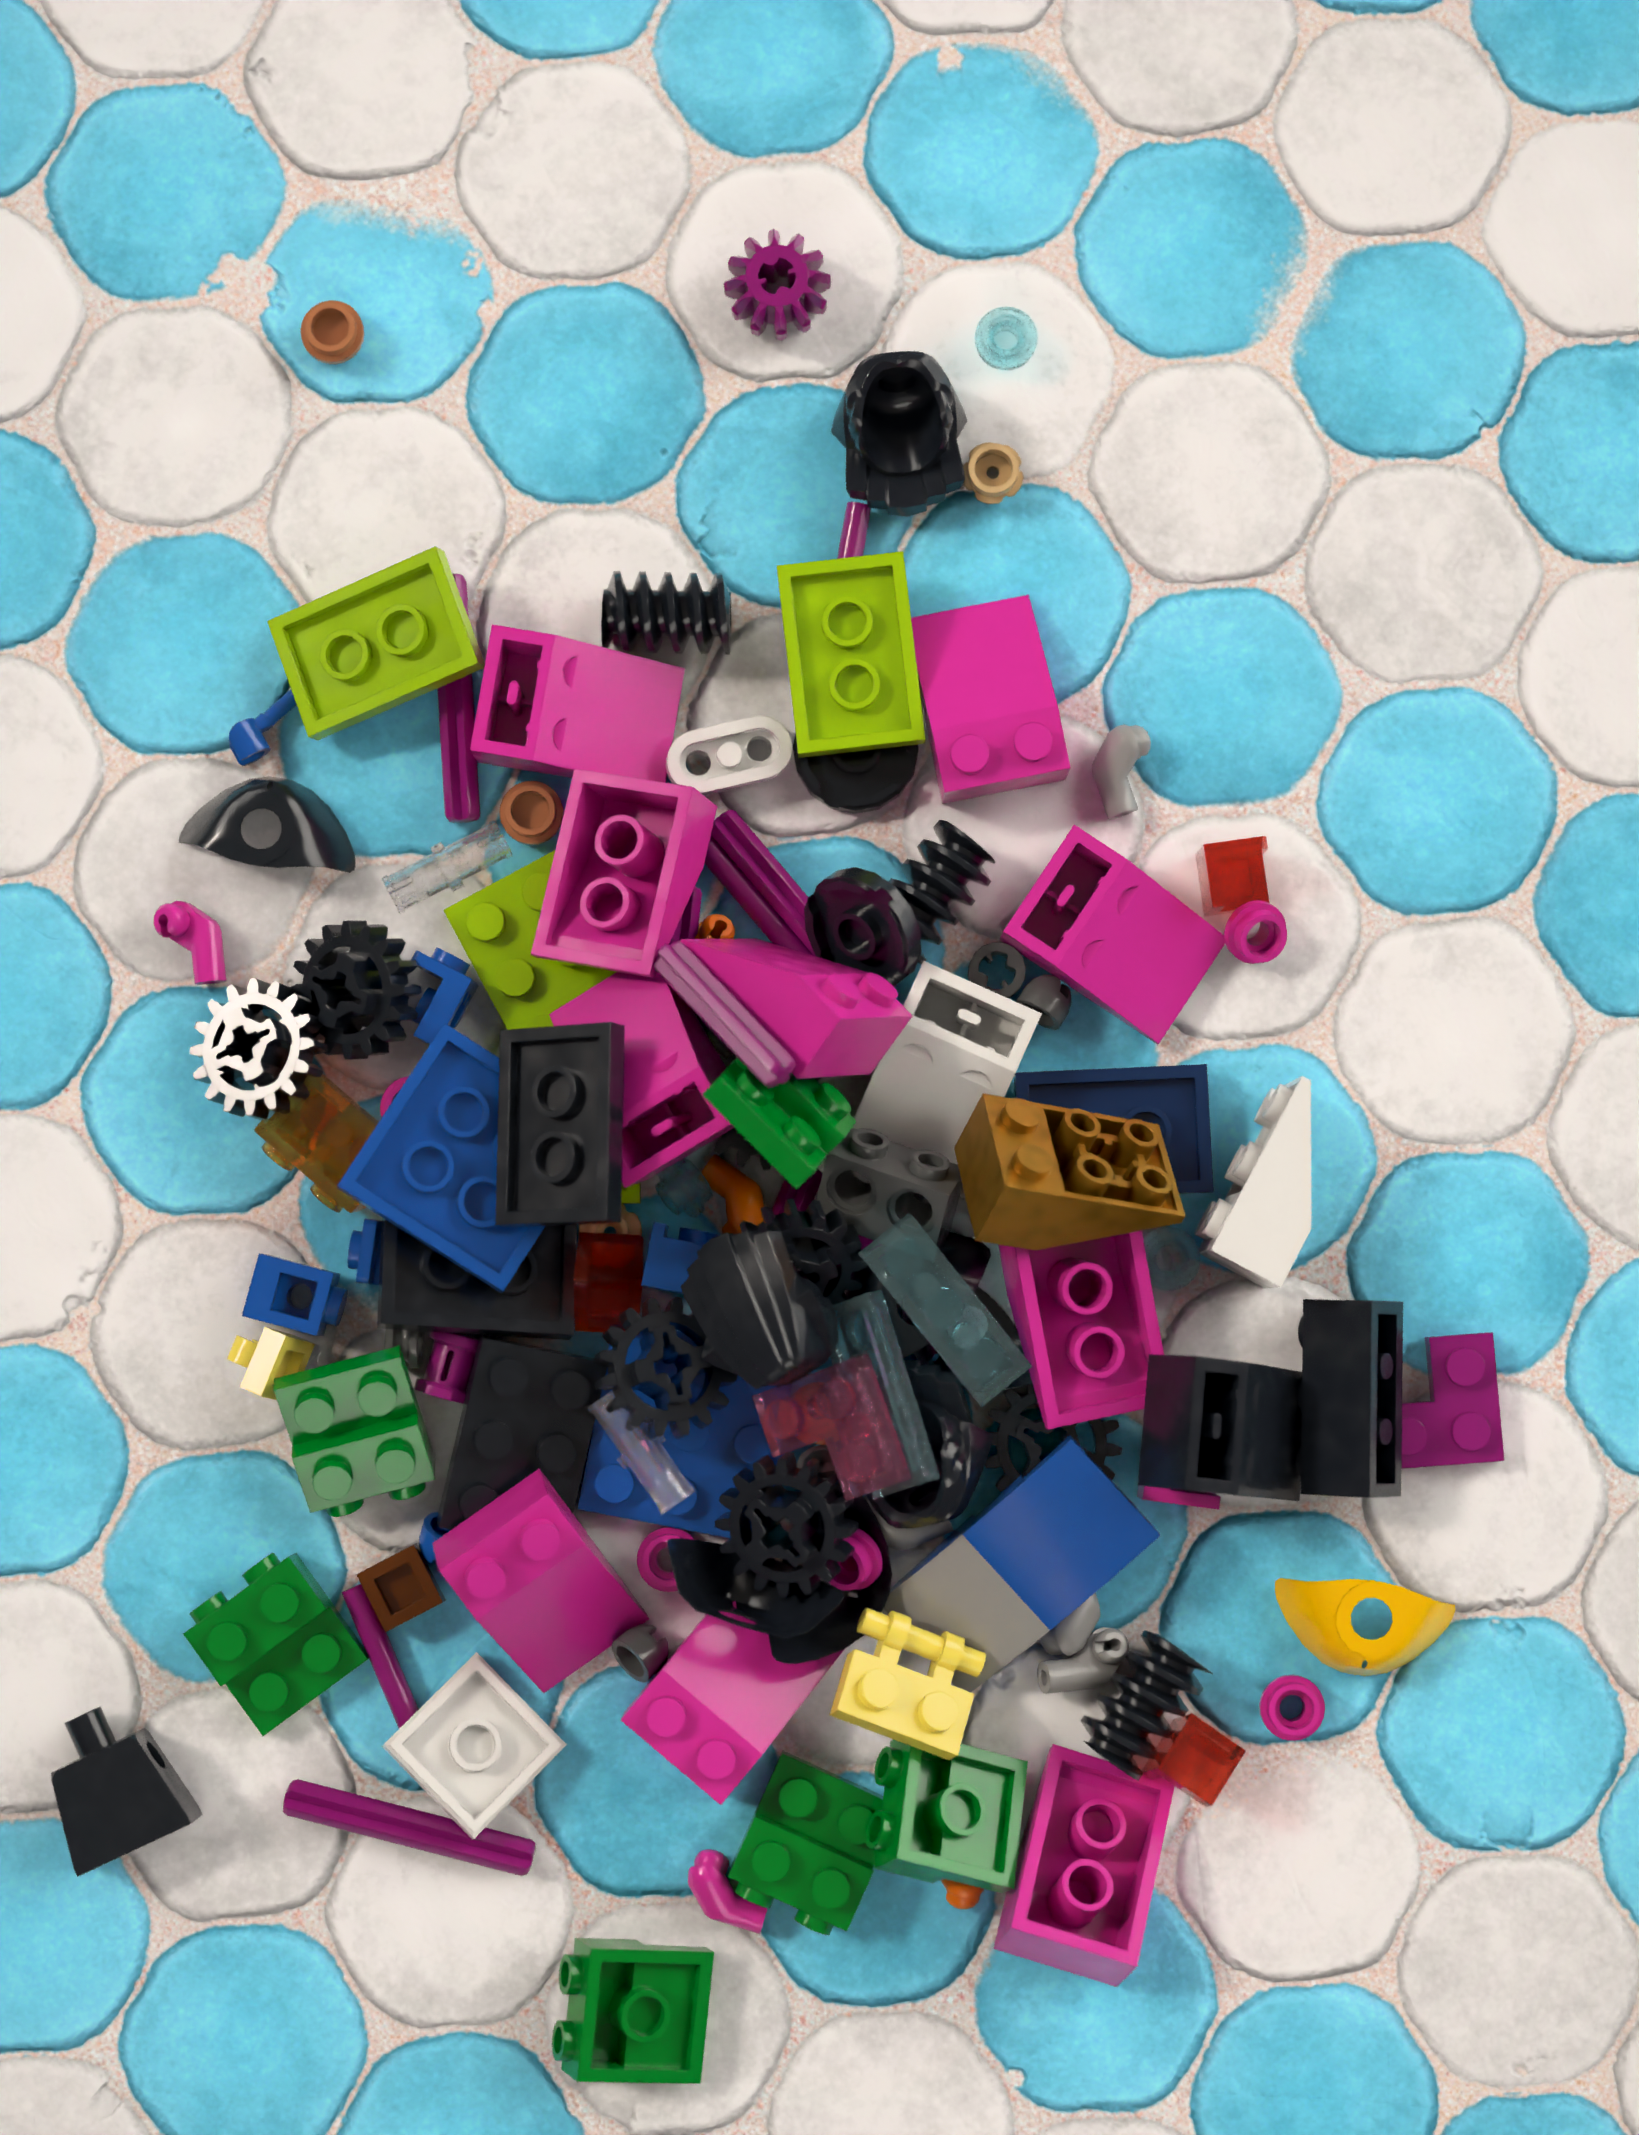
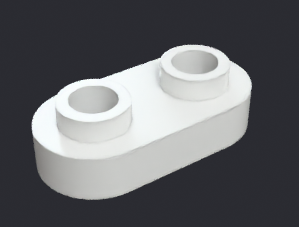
(727, 754)

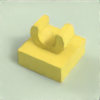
(269, 1358)

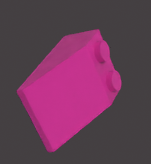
(988, 700)
(622, 871)
(816, 1009)
(1084, 1325)
(537, 1582)
(721, 1702)
(1086, 1868)

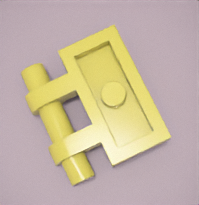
(902, 1702)

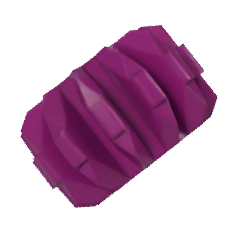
(766, 266)

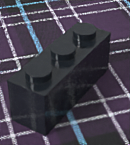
(1351, 1398)

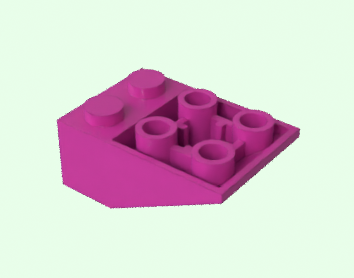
(572, 706)
(1114, 935)
(665, 1070)

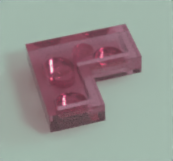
(847, 1412)

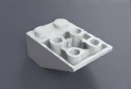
(944, 1060)
(1269, 1203)

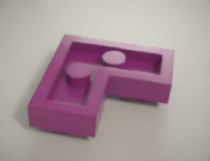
(1464, 1409)

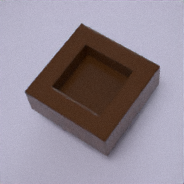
(401, 1587)

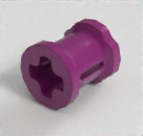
(435, 1378)

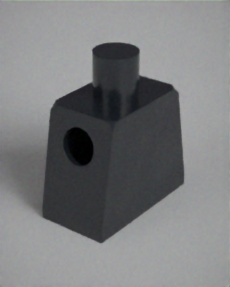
(117, 1793)

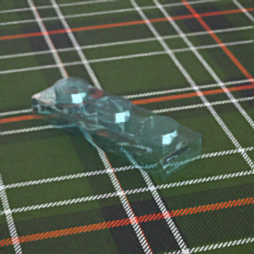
(945, 1309)
(868, 1329)

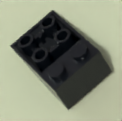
(1221, 1427)

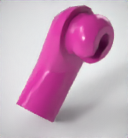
(197, 934)
(717, 1896)

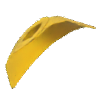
(1322, 1622)

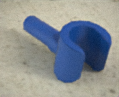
(247, 737)

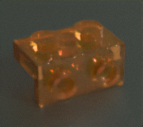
(319, 1139)

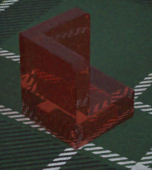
(1231, 874)
(607, 1279)
(1195, 1759)

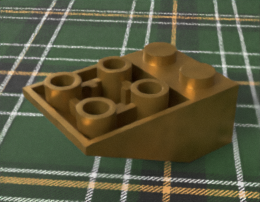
(1062, 1174)

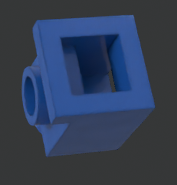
(670, 1258)
(271, 1295)

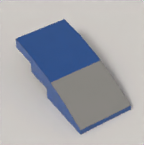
(1025, 1560)

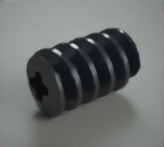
(666, 613)
(942, 878)
(1143, 1704)

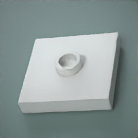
(474, 1745)

